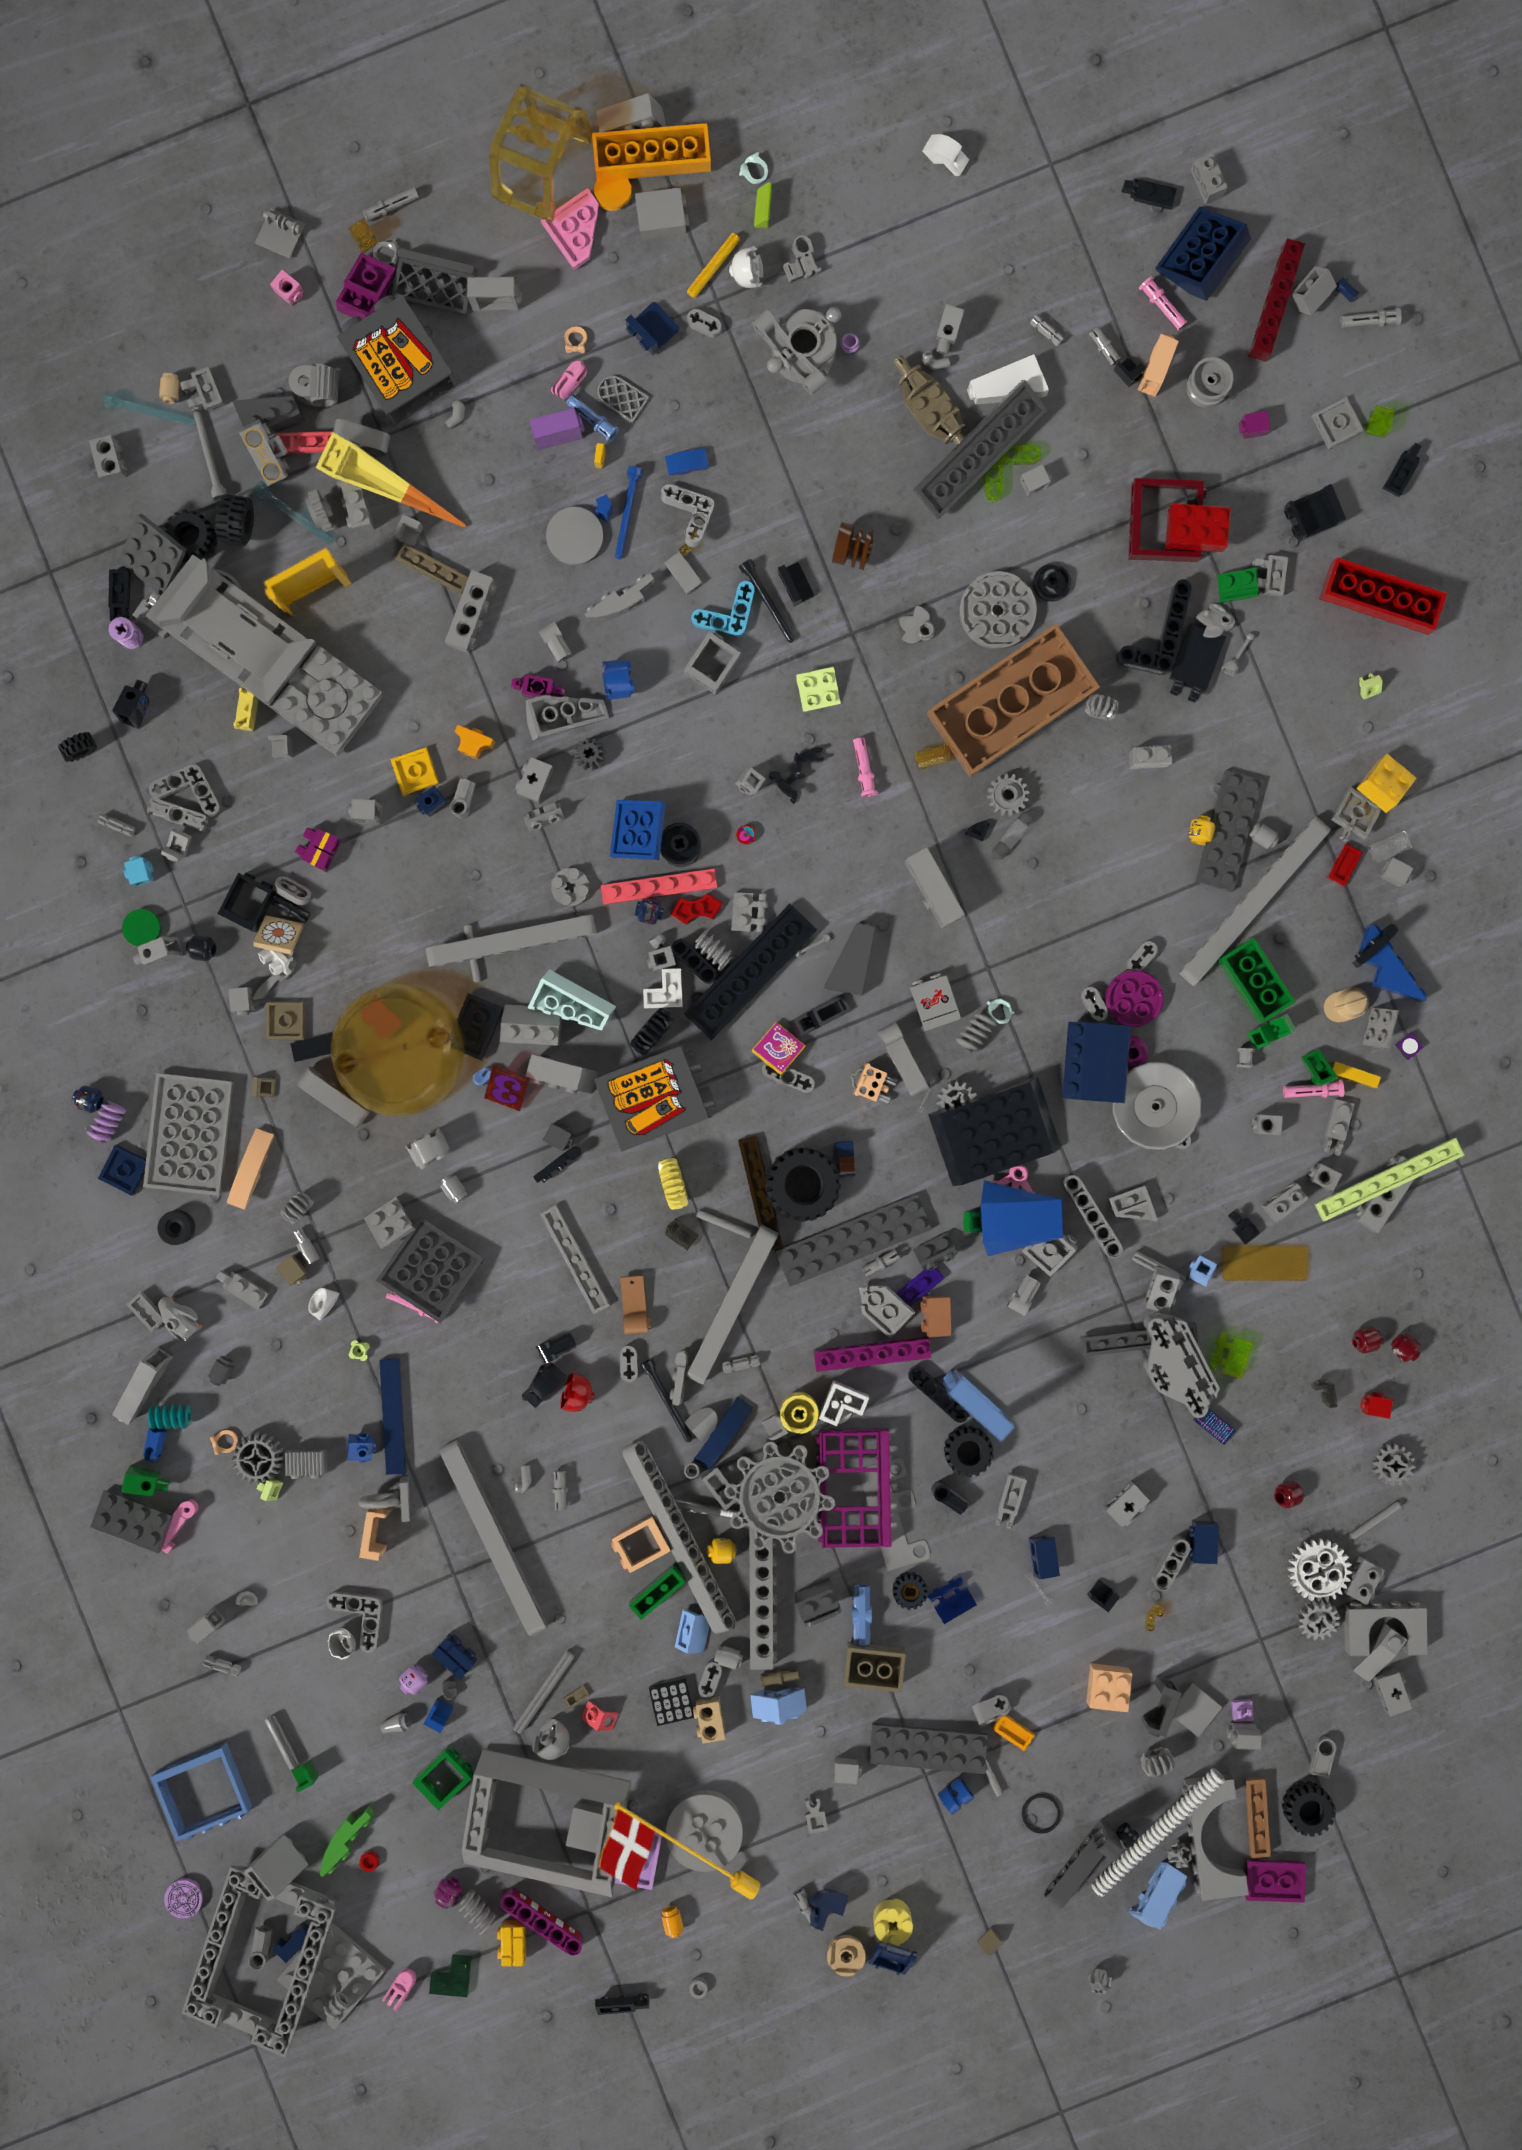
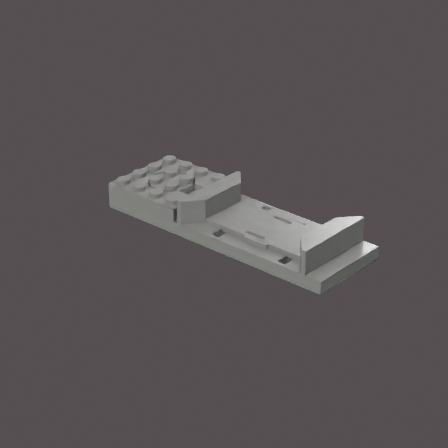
(286, 671)

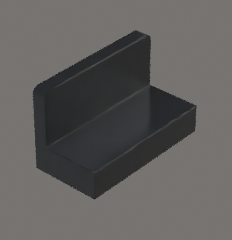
(795, 583)

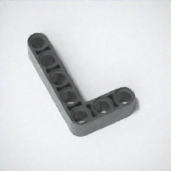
(1097, 1843)

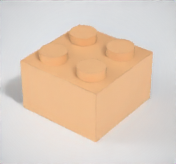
(1109, 1687)

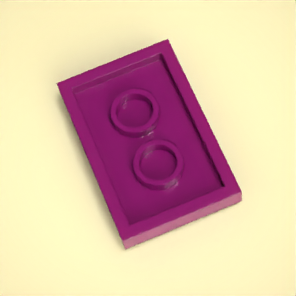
(1275, 1880)

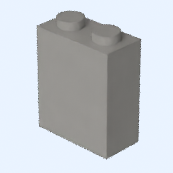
(661, 213)
(584, 1827)
(276, 1867)

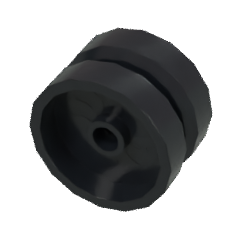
(679, 833)

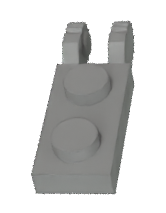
(1338, 1125)
(680, 1377)
(1011, 1498)

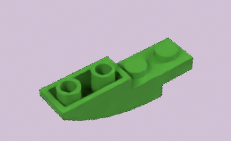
(342, 1840)

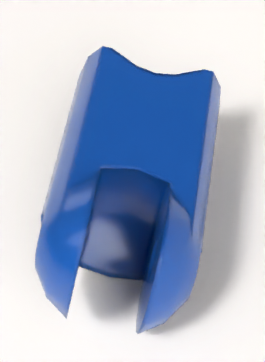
(154, 1444)

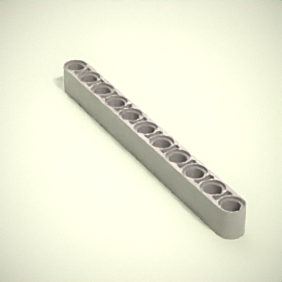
(1254, 901)
(493, 1537)
(679, 1537)

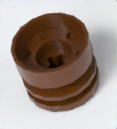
(852, 546)

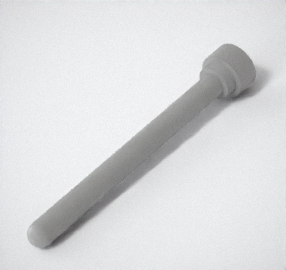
(217, 489)

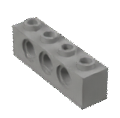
(475, 582)
(1386, 1205)

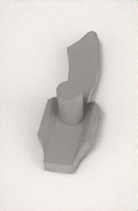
(270, 982)

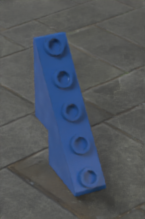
(1390, 969)

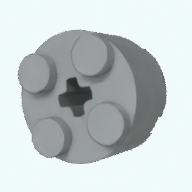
(428, 1147)

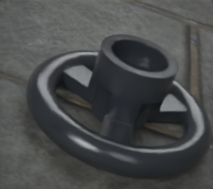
(1053, 575)

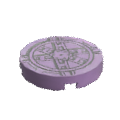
(184, 1898)

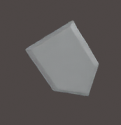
(884, 1308)

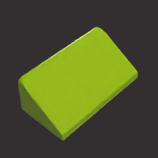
(763, 205)

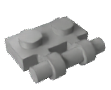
(742, 912)

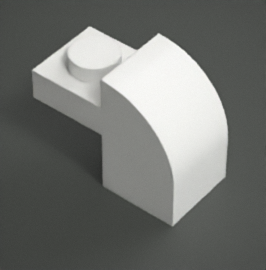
(946, 151)

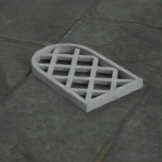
(620, 412)

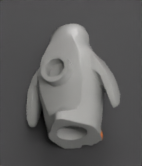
(178, 1318)

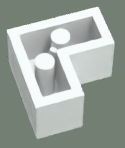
(841, 1398)

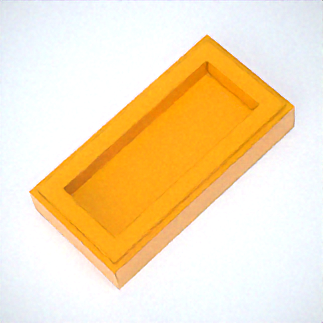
(1013, 1732)

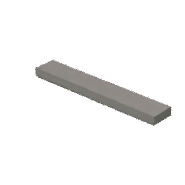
(575, 1259)

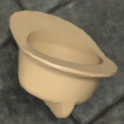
(1346, 1004)

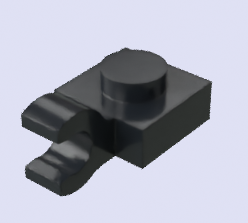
(1244, 1228)

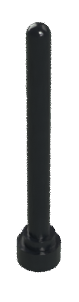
(748, 569)
(649, 1369)

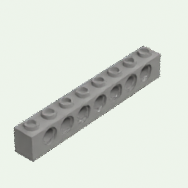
(762, 1659)

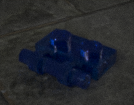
(955, 1604)

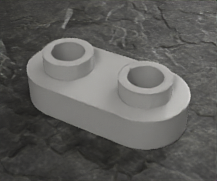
(292, 890)

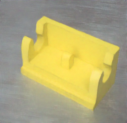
(246, 711)

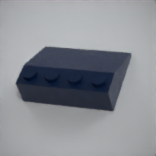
(1204, 252)
(1096, 1062)

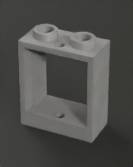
(493, 293)
(700, 678)

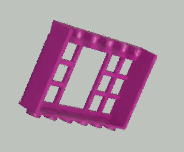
(883, 1479)

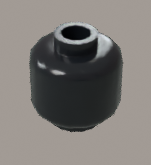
(201, 948)

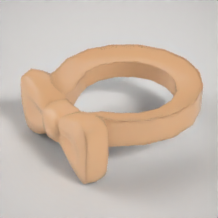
(581, 347)
(214, 1439)

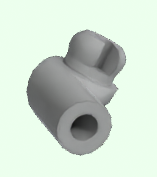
(934, 363)
(457, 415)
(525, 1481)

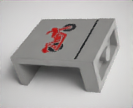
(935, 1002)

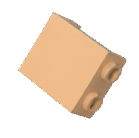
(369, 1547)

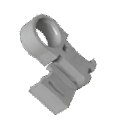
(805, 264)

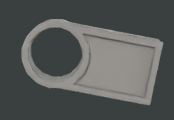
(1322, 1762)

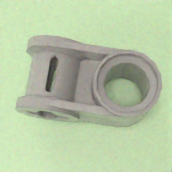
(988, 1710)

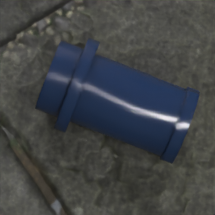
(1346, 289)

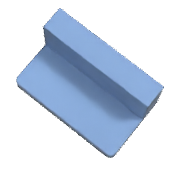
(692, 1632)

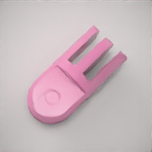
(569, 380)
(401, 1986)

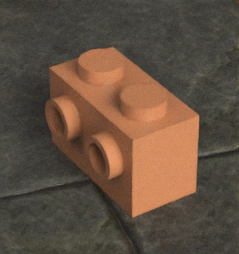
(936, 1315)

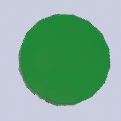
(141, 927)

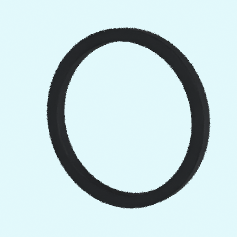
(1058, 1813)

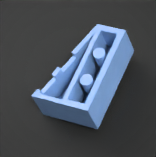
(1160, 1896)

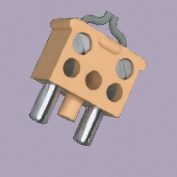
(865, 1082)

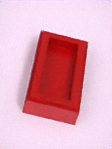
(1344, 865)

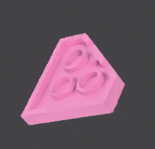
(575, 227)

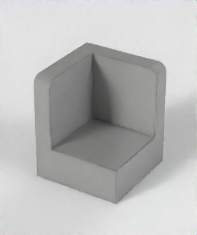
(408, 531)
(281, 746)
(774, 1427)

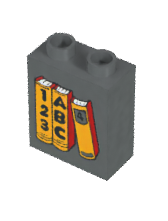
(396, 358)
(654, 1097)

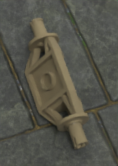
(930, 403)

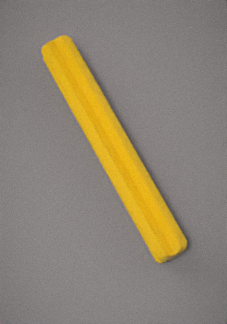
(713, 265)

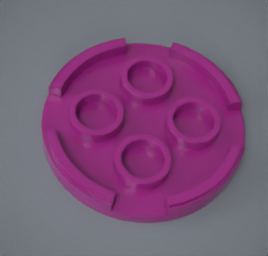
(1134, 998)

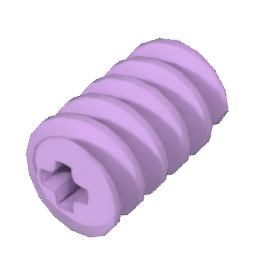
(126, 632)
(106, 1122)

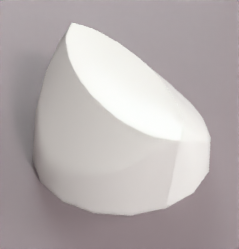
(322, 1302)

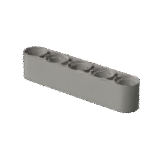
(1099, 1222)

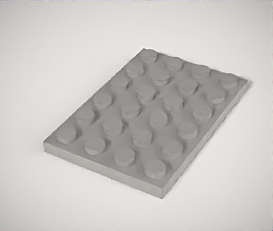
(188, 1134)

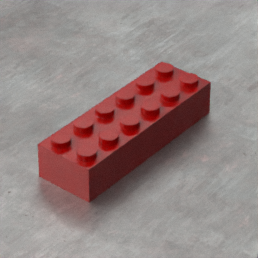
(1383, 596)

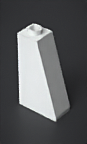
(999, 383)

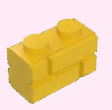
(512, 1943)

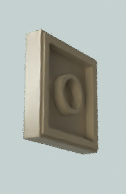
(285, 1021)

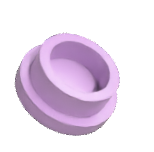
(849, 343)

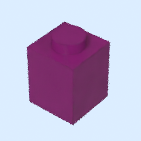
(1254, 424)

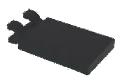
(1195, 662)

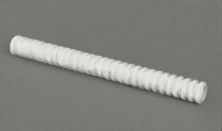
(1157, 1832)

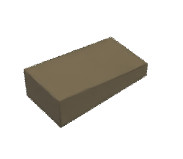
(576, 1696)

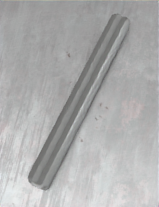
(543, 1692)

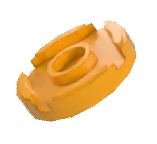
(613, 193)

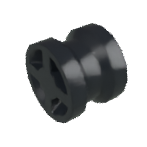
(1127, 1835)

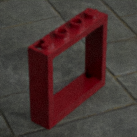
(1135, 552)

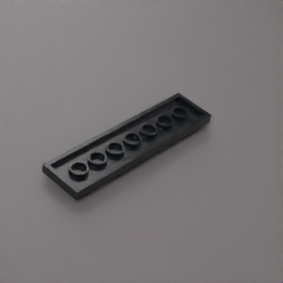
(750, 972)

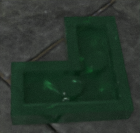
(453, 1983)

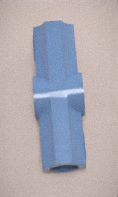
(861, 1614)

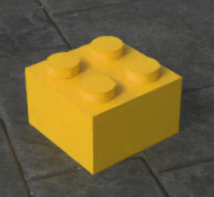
(1386, 783)

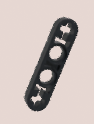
(936, 1396)

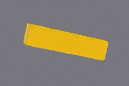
(1356, 1075)

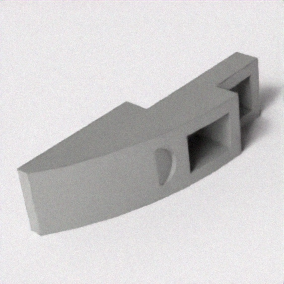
(614, 606)

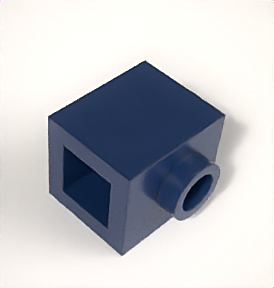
(430, 801)

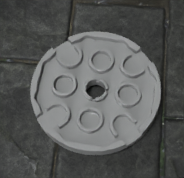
(997, 590)

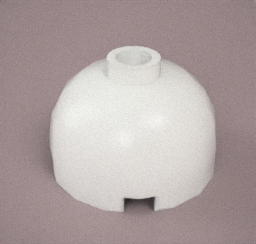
(747, 268)

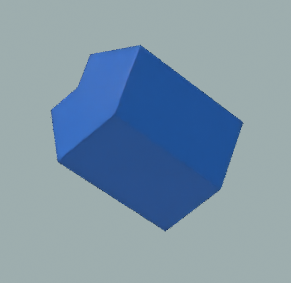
(604, 509)

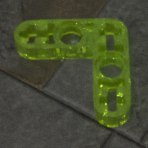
(1005, 460)

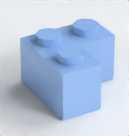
(779, 1705)

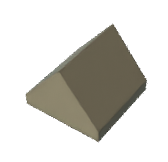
(990, 1942)

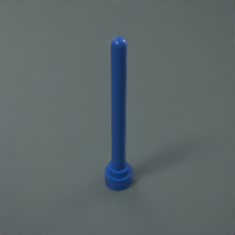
(634, 474)

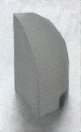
(702, 1423)

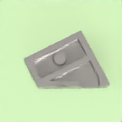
(1133, 1204)

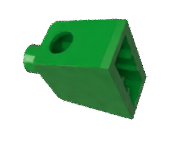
(136, 1478)

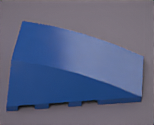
(1018, 1218)

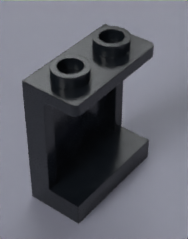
(1314, 513)

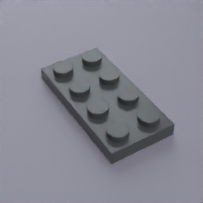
(131, 1521)

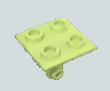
(818, 689)

